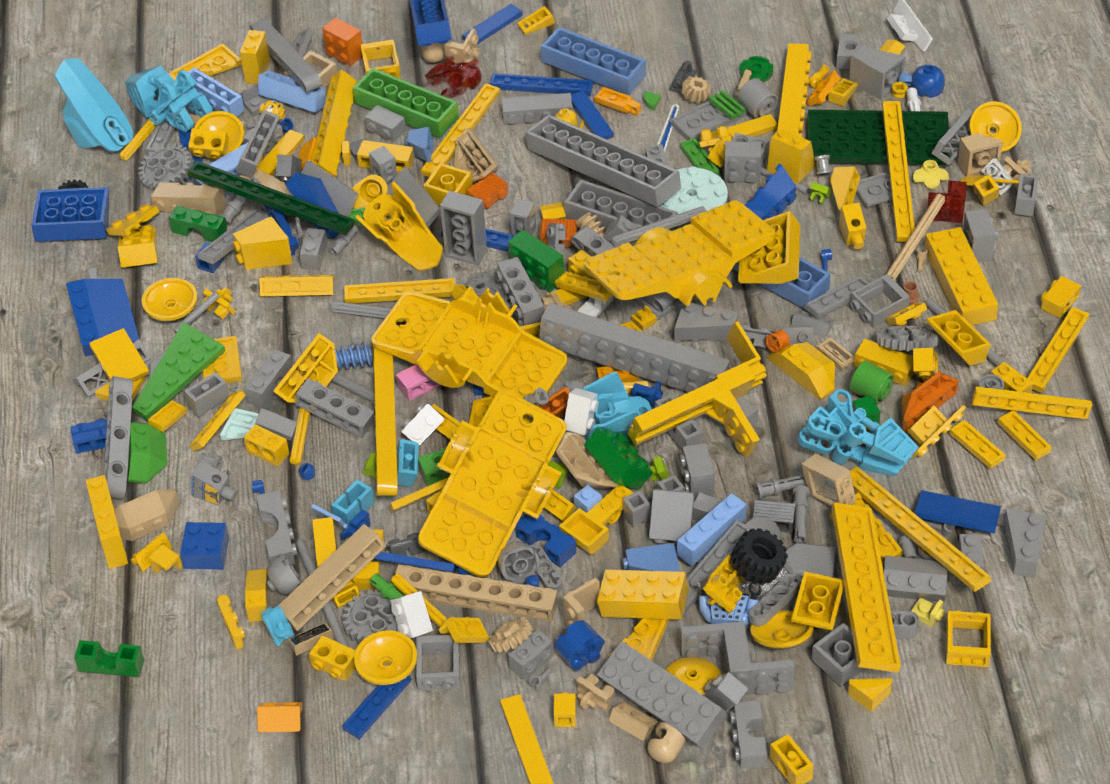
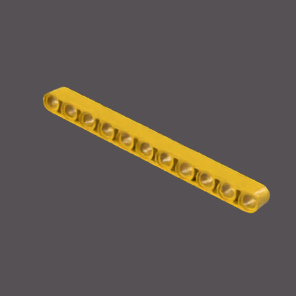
(384, 424)

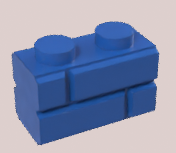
(89, 435)

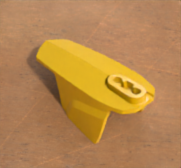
(404, 231)

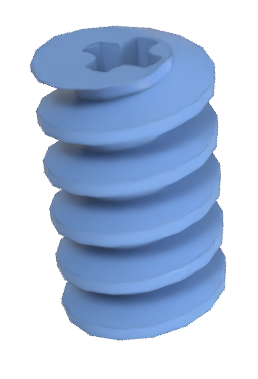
(353, 356)

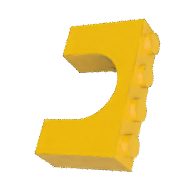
(106, 522)

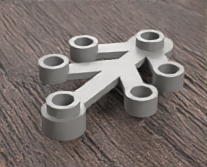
(486, 281)

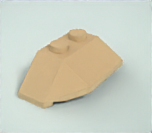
(474, 156)
(582, 463)
(146, 513)

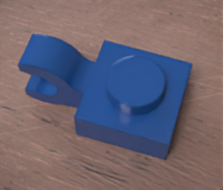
(360, 519)

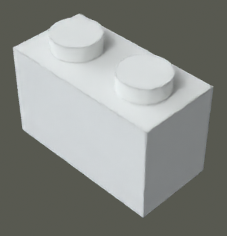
(581, 411)
(411, 615)

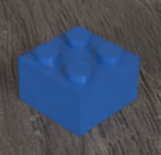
(204, 545)

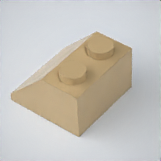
(977, 152)

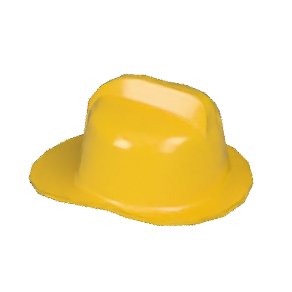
(369, 189)

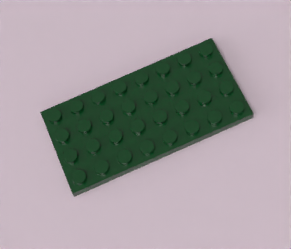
(860, 135)

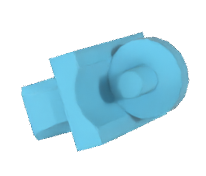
(277, 624)

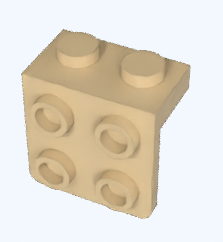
(463, 52)
(580, 601)

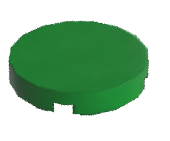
(759, 66)

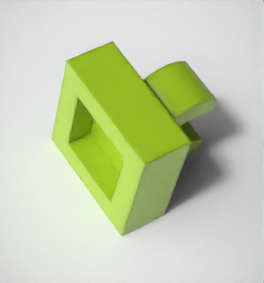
(820, 190)
(562, 468)
(370, 469)
(659, 470)

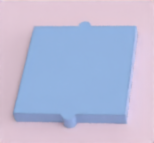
(339, 523)

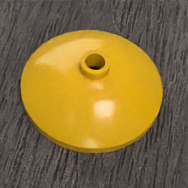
(999, 118)
(224, 122)
(169, 299)
(781, 632)
(385, 649)
(699, 667)

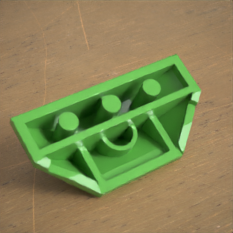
(146, 452)

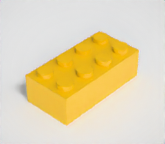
(643, 594)

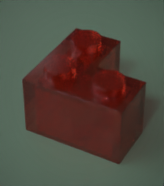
(954, 203)

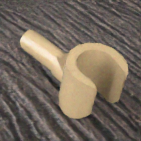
(921, 257)

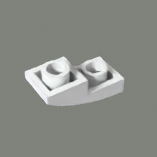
(997, 171)

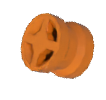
(777, 340)

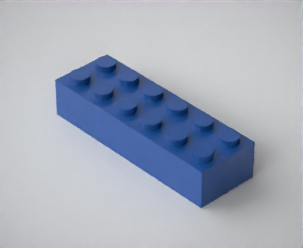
(430, 21)

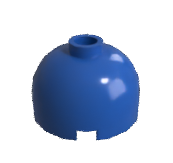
(928, 80)

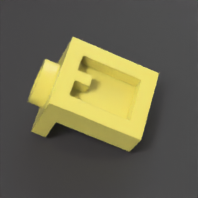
(929, 612)

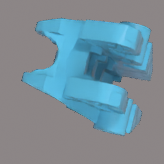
(172, 97)
(884, 450)

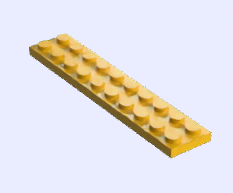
(865, 588)

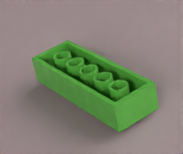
(416, 104)

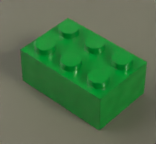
(538, 259)
(619, 458)

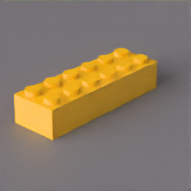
(961, 276)

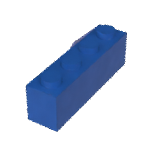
(774, 196)

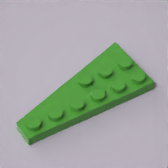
(181, 363)

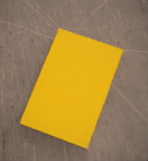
(119, 356)
(228, 363)

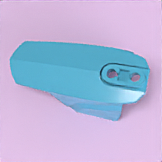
(91, 109)
(615, 407)

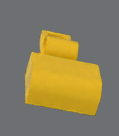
(589, 527)

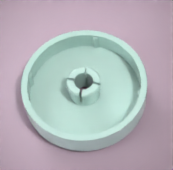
(697, 189)

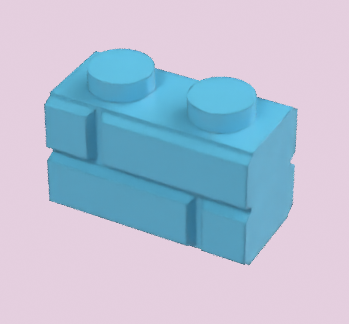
(407, 462)

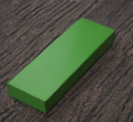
(697, 155)

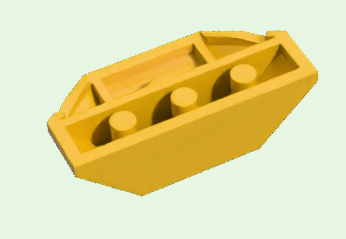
(315, 363)
(806, 367)

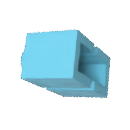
(358, 497)

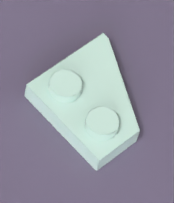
(238, 424)

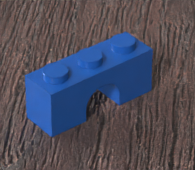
(558, 546)

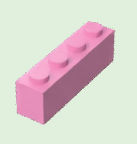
(414, 382)

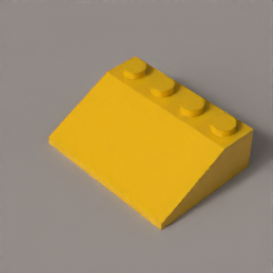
(777, 260)

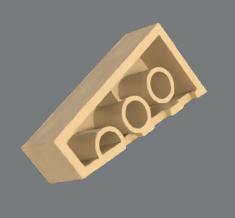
(196, 197)

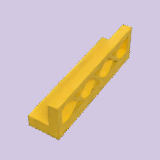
(297, 285)

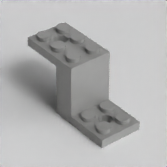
(732, 642)

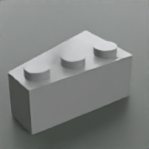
(703, 322)
(1024, 538)

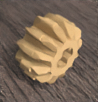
(696, 89)

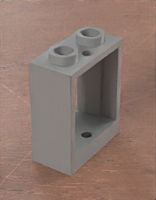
(882, 285)
(437, 645)

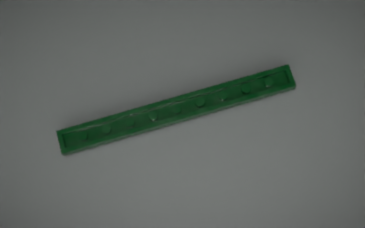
(271, 197)

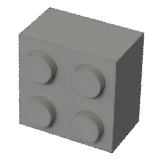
(742, 162)
(980, 234)
(697, 470)
(837, 655)

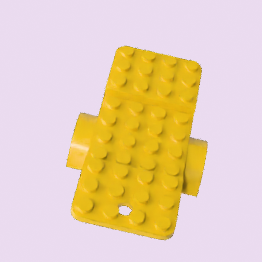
(683, 260)
(469, 342)
(492, 481)

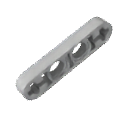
(761, 614)

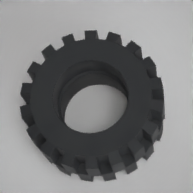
(751, 566)

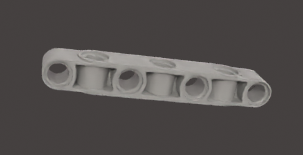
(588, 240)
(118, 424)

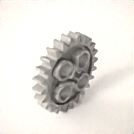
(165, 165)
(906, 337)
(368, 615)

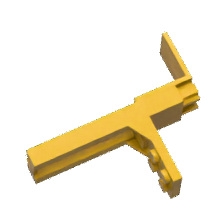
(713, 399)

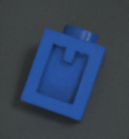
(648, 393)

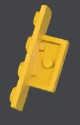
(929, 426)

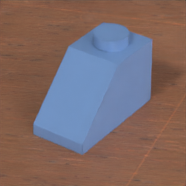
(422, 143)

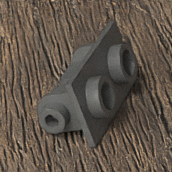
(682, 74)
(399, 546)

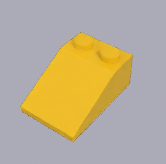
(818, 601)

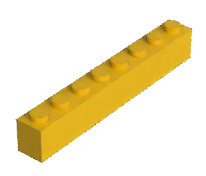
(794, 88)
(334, 122)

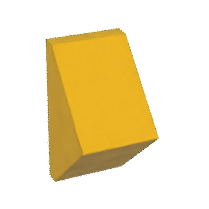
(870, 692)

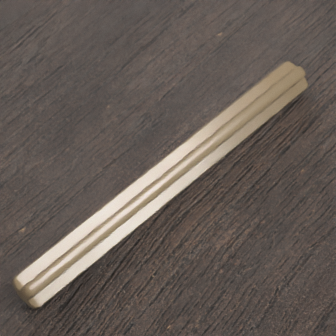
(916, 236)

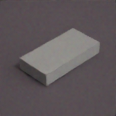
(275, 423)

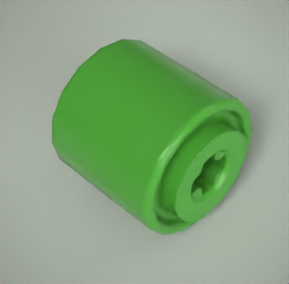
(872, 381)

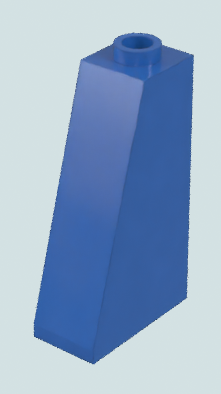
(313, 191)

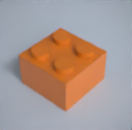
(342, 41)

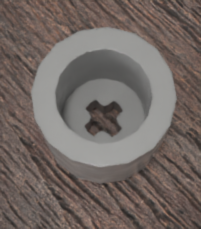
(757, 98)

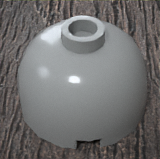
(518, 561)
(282, 576)

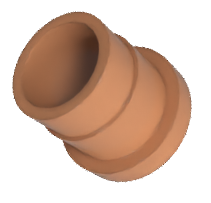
(911, 289)

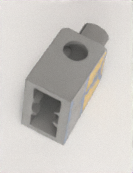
(211, 484)

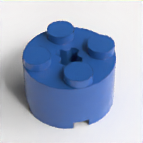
(580, 645)

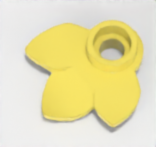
(930, 174)

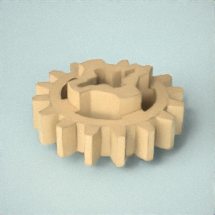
(510, 635)

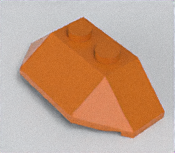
(930, 393)

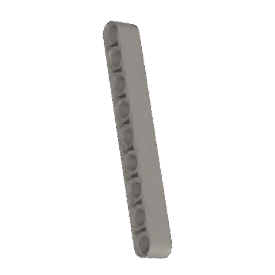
(288, 57)

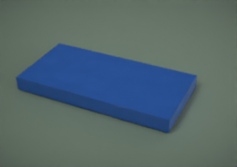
(958, 511)

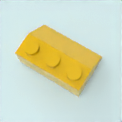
(961, 336)

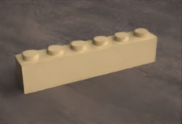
(331, 576)

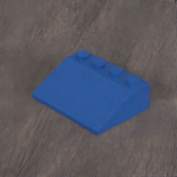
(71, 214)
(100, 309)

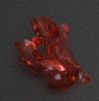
(457, 75)

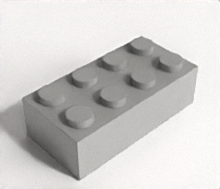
(463, 228)

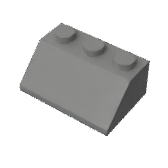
(915, 578)

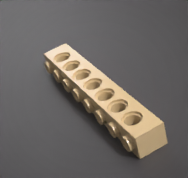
(489, 595)

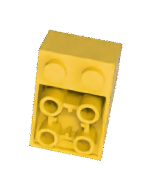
(139, 247)

